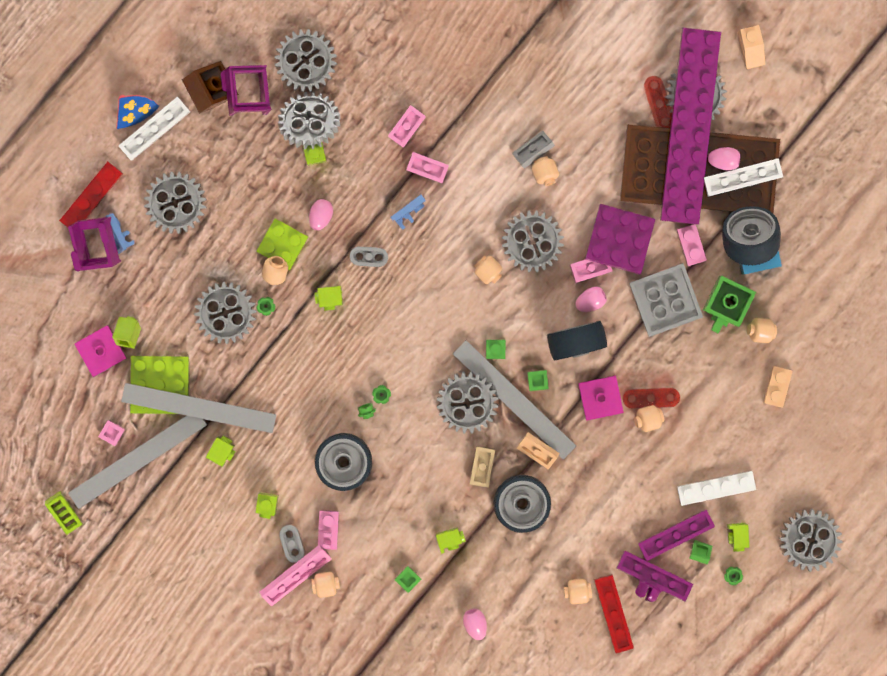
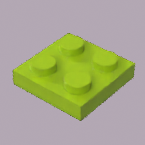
(282, 242)

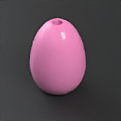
(724, 158)
(320, 214)
(591, 299)
(475, 623)

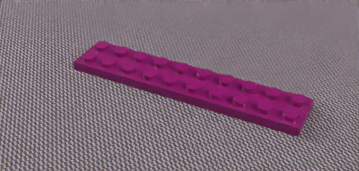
(690, 125)

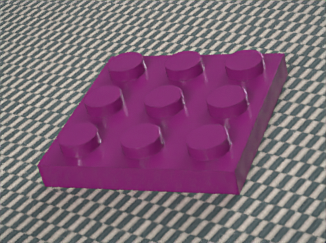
(620, 239)

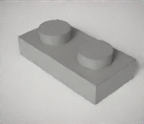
(533, 149)

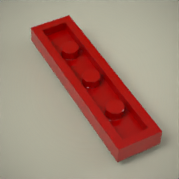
(92, 195)
(614, 613)

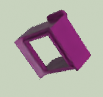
(229, 85)
(81, 256)

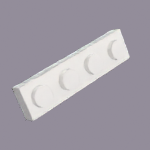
(154, 128)
(743, 177)
(716, 488)

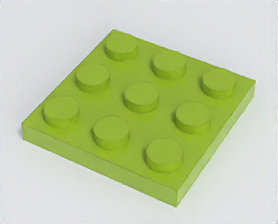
(160, 373)

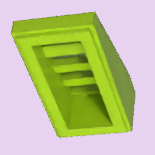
(59, 496)

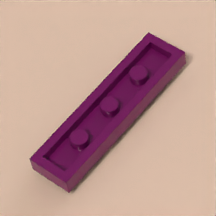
(676, 535)

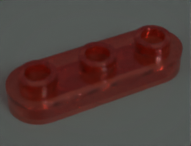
(653, 96)
(660, 397)

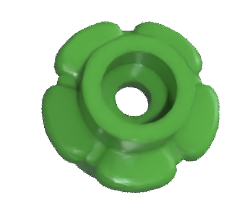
(265, 311)
(386, 394)
(366, 411)
(738, 575)

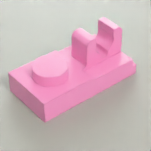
(328, 529)

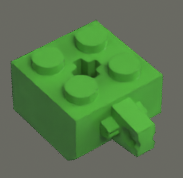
(717, 306)

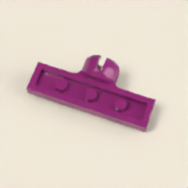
(653, 579)

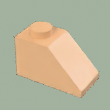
(752, 46)

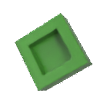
(495, 349)
(537, 380)
(700, 552)
(408, 579)

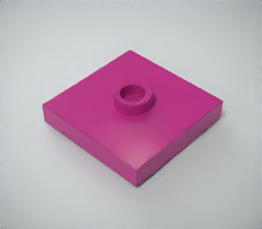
(100, 351)
(600, 398)

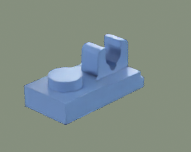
(415, 205)
(119, 237)

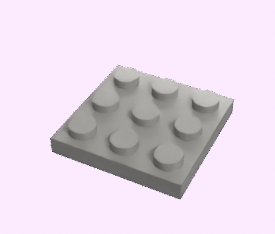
(666, 300)

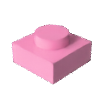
(111, 433)

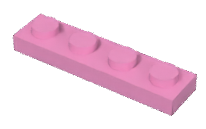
(295, 575)

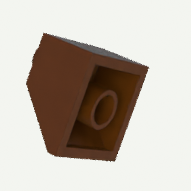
(206, 87)

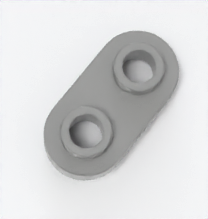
(368, 256)
(291, 543)

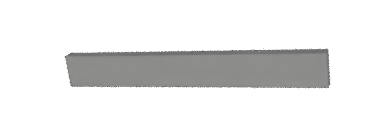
(515, 400)
(198, 408)
(136, 460)

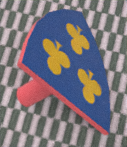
(134, 109)

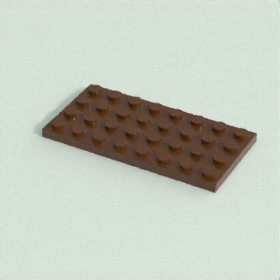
(646, 167)

